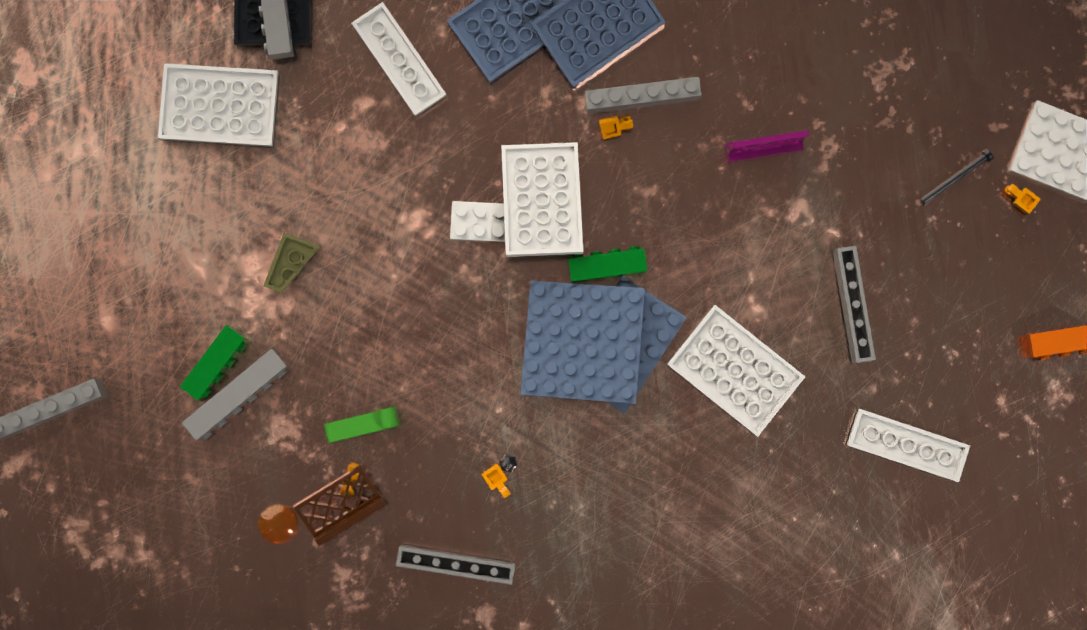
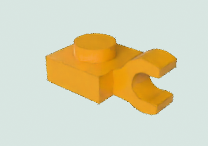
(612, 126)
(1024, 199)
(354, 478)
(495, 479)

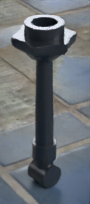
(508, 463)

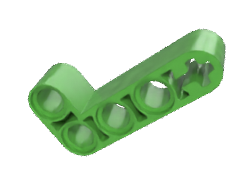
(362, 424)

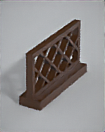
(346, 519)

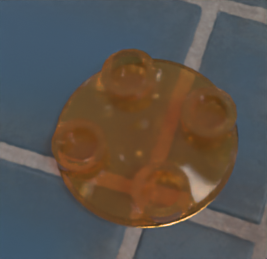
(277, 523)

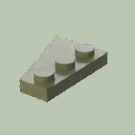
(289, 261)

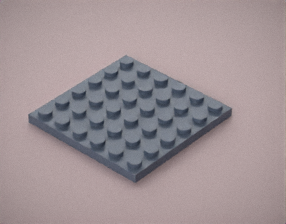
(583, 342)

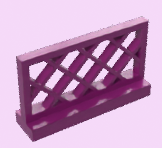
(766, 146)

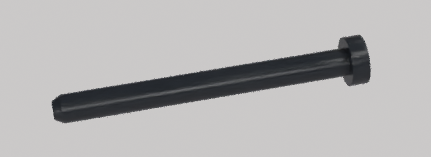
(986, 156)

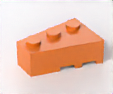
(1059, 342)

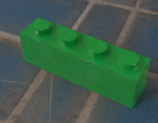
(608, 265)
(214, 363)

